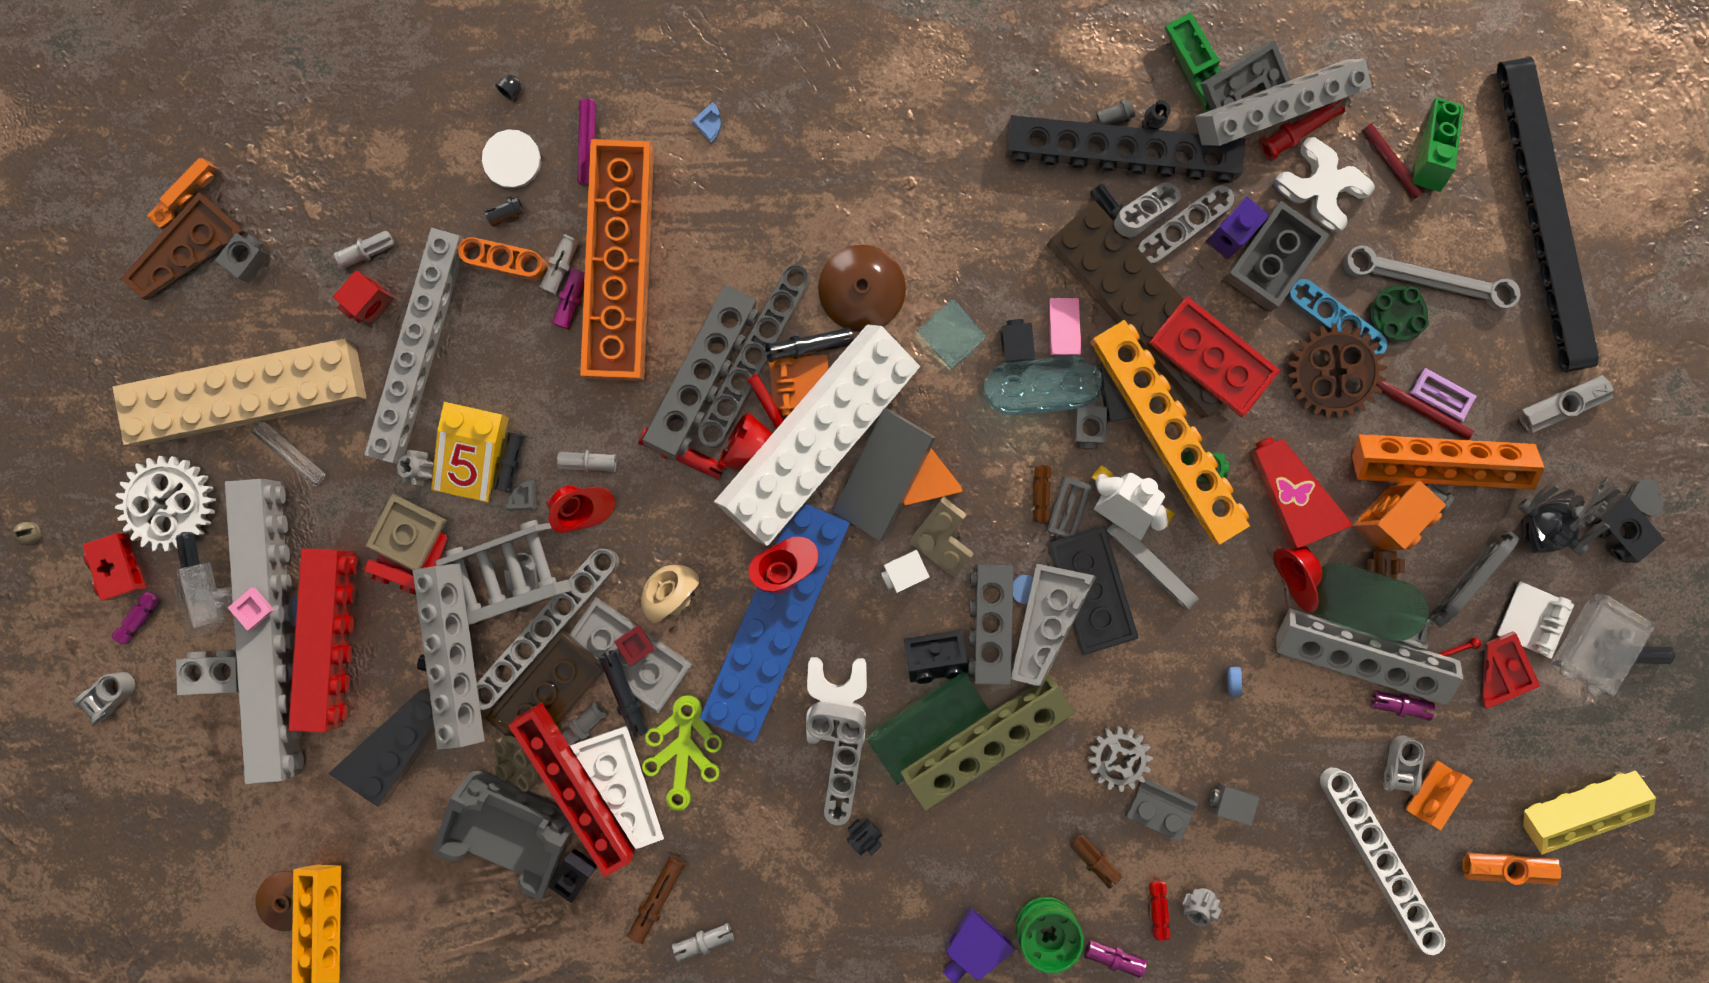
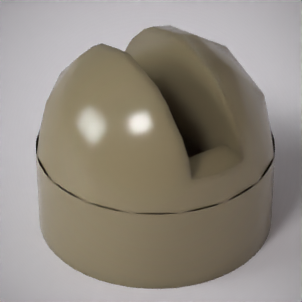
(30, 539)

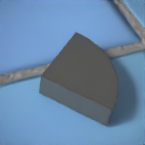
(523, 497)

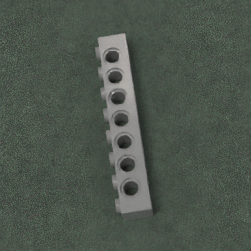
(415, 347)

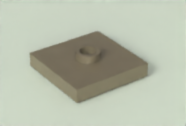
(406, 533)

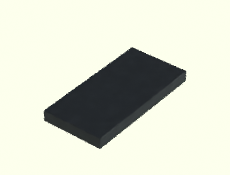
(1105, 613)

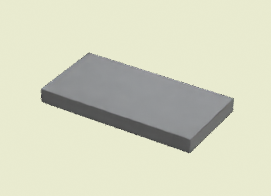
(650, 678)

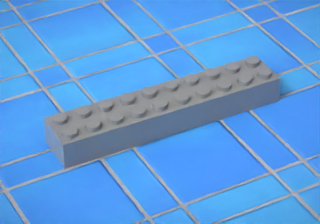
(265, 652)

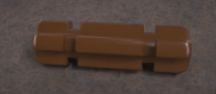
(1041, 493)

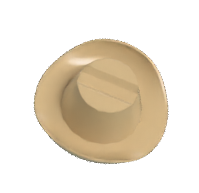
(668, 592)

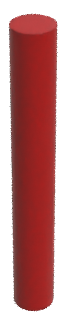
(766, 400)

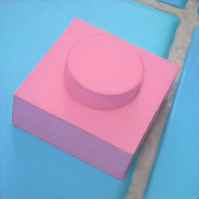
(251, 609)

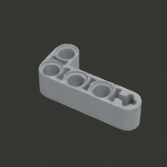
(841, 764)

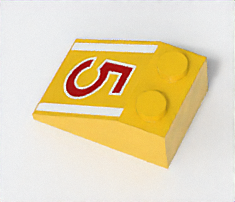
(467, 451)

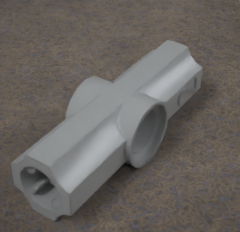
(1580, 399)

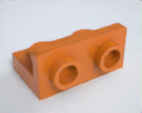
(1438, 795)

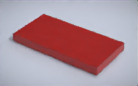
(1214, 357)

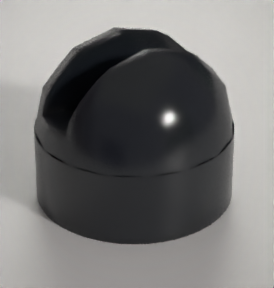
(509, 86)

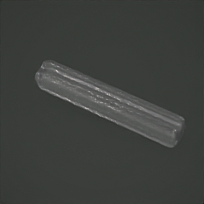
(288, 453)

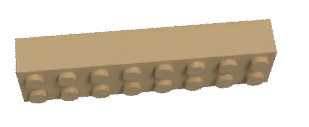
(239, 393)

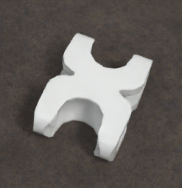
(1324, 185)
(837, 694)

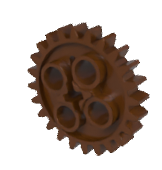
(1365, 368)

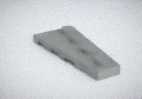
(1050, 612)

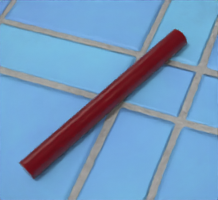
(1425, 409)

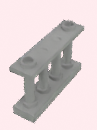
(522, 594)

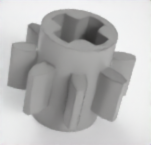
(415, 468)
(1201, 907)

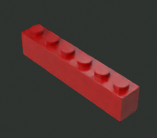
(572, 789)

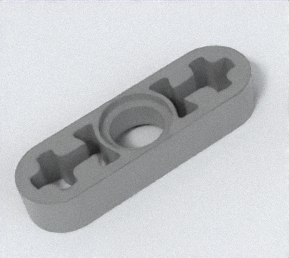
(1144, 219)

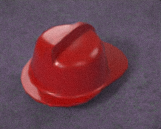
(579, 508)
(783, 565)
(1301, 574)

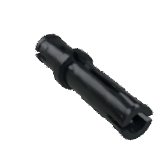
(797, 346)
(627, 704)

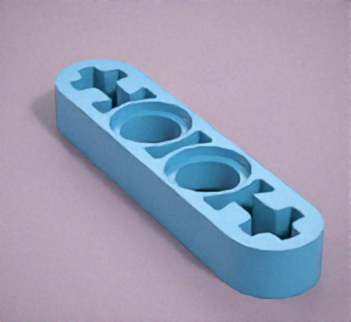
(1338, 315)

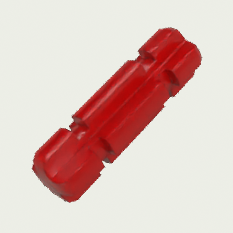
(1159, 910)

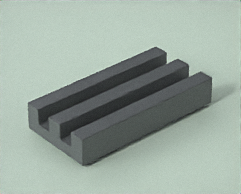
(1058, 502)

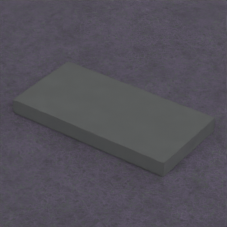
(884, 474)

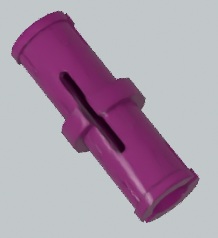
(569, 299)
(1402, 705)
(1115, 959)

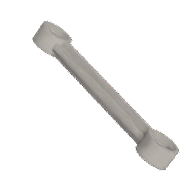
(1432, 278)

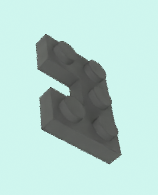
(1260, 67)

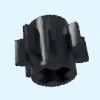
(864, 837)

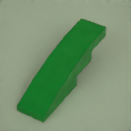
(1193, 53)

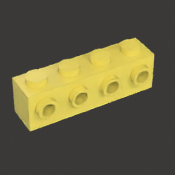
(1589, 812)

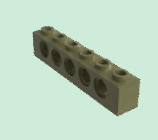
(972, 743)

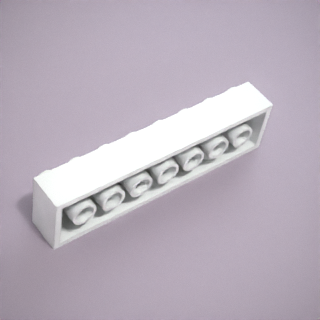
(817, 434)

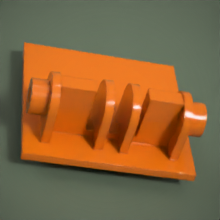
(794, 379)

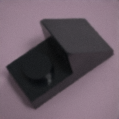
(572, 875)

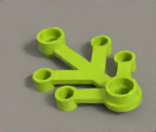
(683, 747)

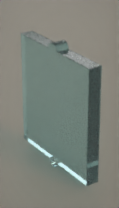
(952, 333)

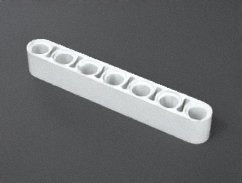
(1393, 869)

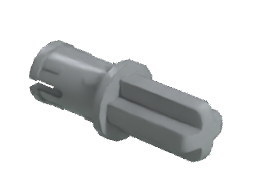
(364, 249)
(587, 461)

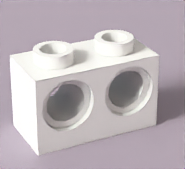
(904, 571)

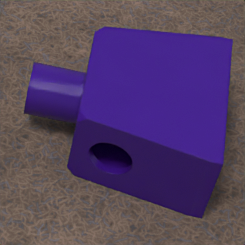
(1238, 227)
(975, 947)

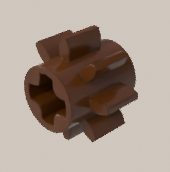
(1386, 563)

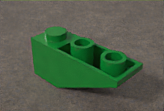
(1439, 145)

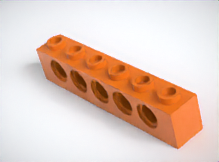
(1447, 461)

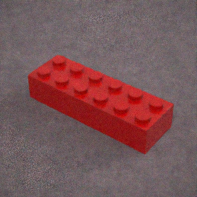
(322, 640)

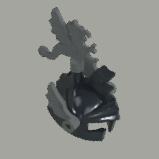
(1558, 520)

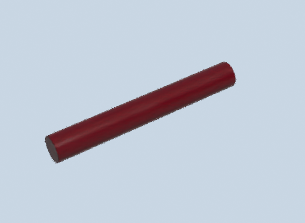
(1392, 160)

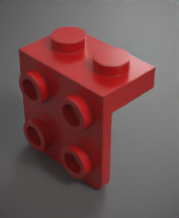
(386, 570)

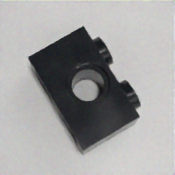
(1640, 536)

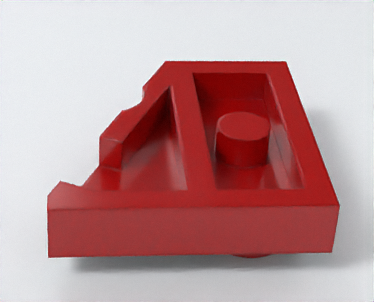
(1506, 671)

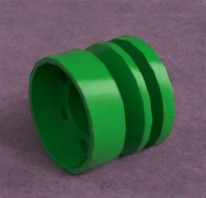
(1046, 950)

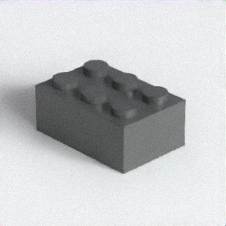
(1276, 256)

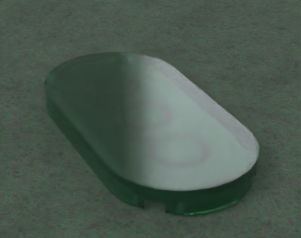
(1371, 602)

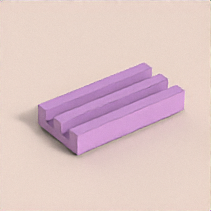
(1420, 383)

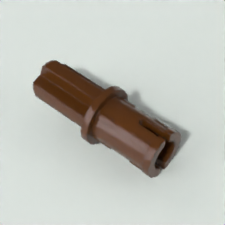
(1095, 861)

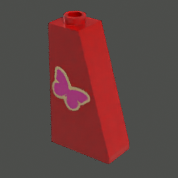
(1296, 496)

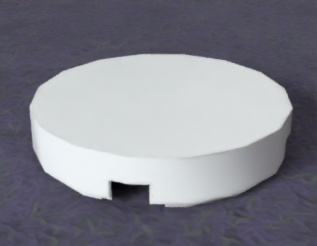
(511, 159)

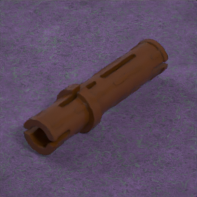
(639, 930)

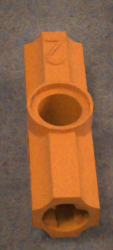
(1528, 869)

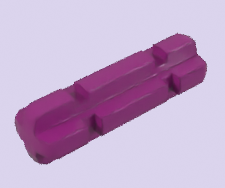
(135, 618)

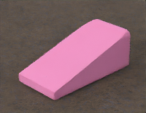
(1064, 327)

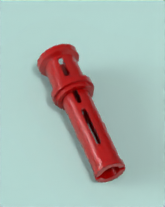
(1290, 134)

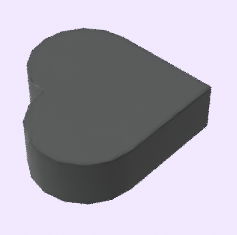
(1645, 496)

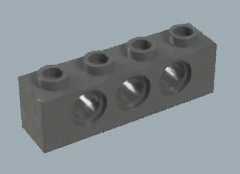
(999, 669)

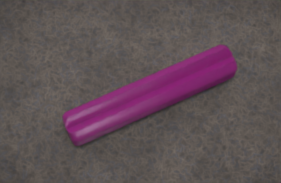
(586, 132)

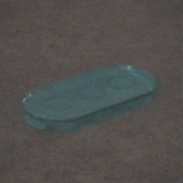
(1042, 385)

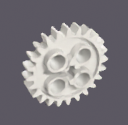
(147, 485)

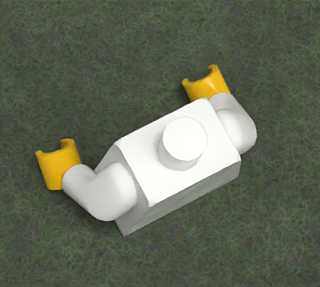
(1131, 502)

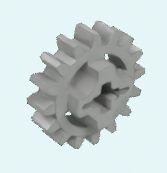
(1125, 770)

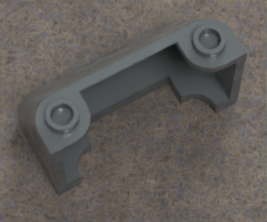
(505, 828)

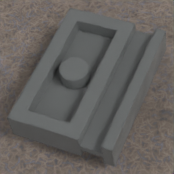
(1161, 809)

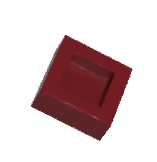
(634, 645)

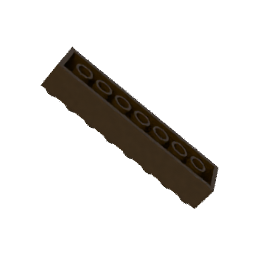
(1126, 289)

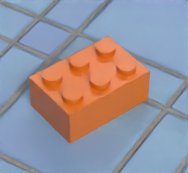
(1399, 516)

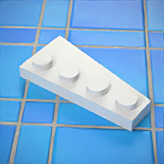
(620, 781)

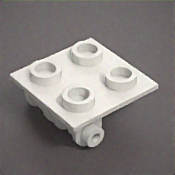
(1536, 618)

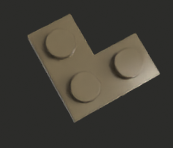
(935, 538)

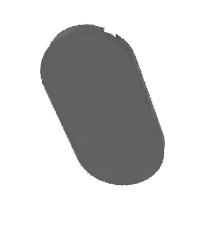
(1474, 579)

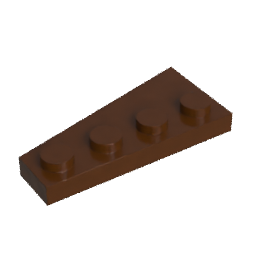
(185, 243)

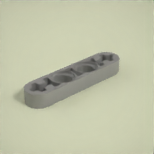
(1183, 223)
(1153, 566)

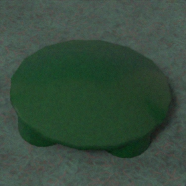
(1399, 313)

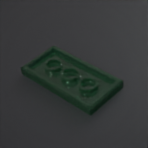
(927, 725)

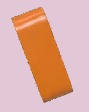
(491, 250)

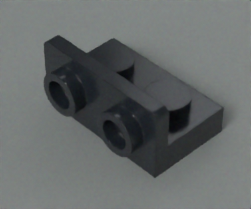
(936, 656)

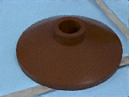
(275, 887)

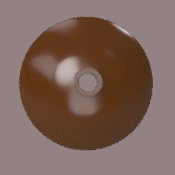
(855, 307)

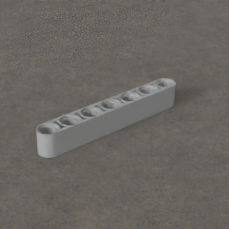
(558, 621)

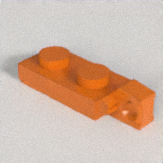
(182, 192)

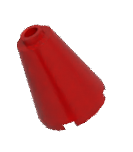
(744, 442)

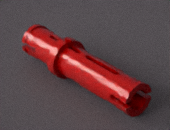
(695, 460)

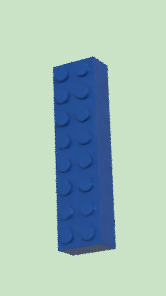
(772, 633)

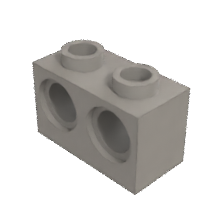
(211, 677)

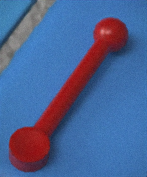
(1474, 643)

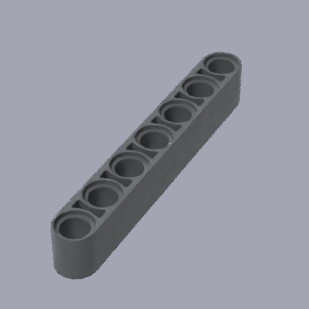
(754, 342)

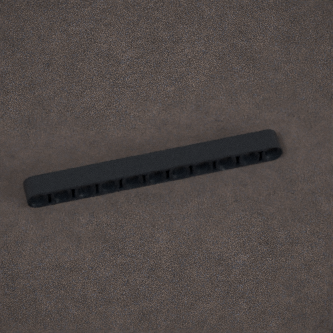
(1547, 214)

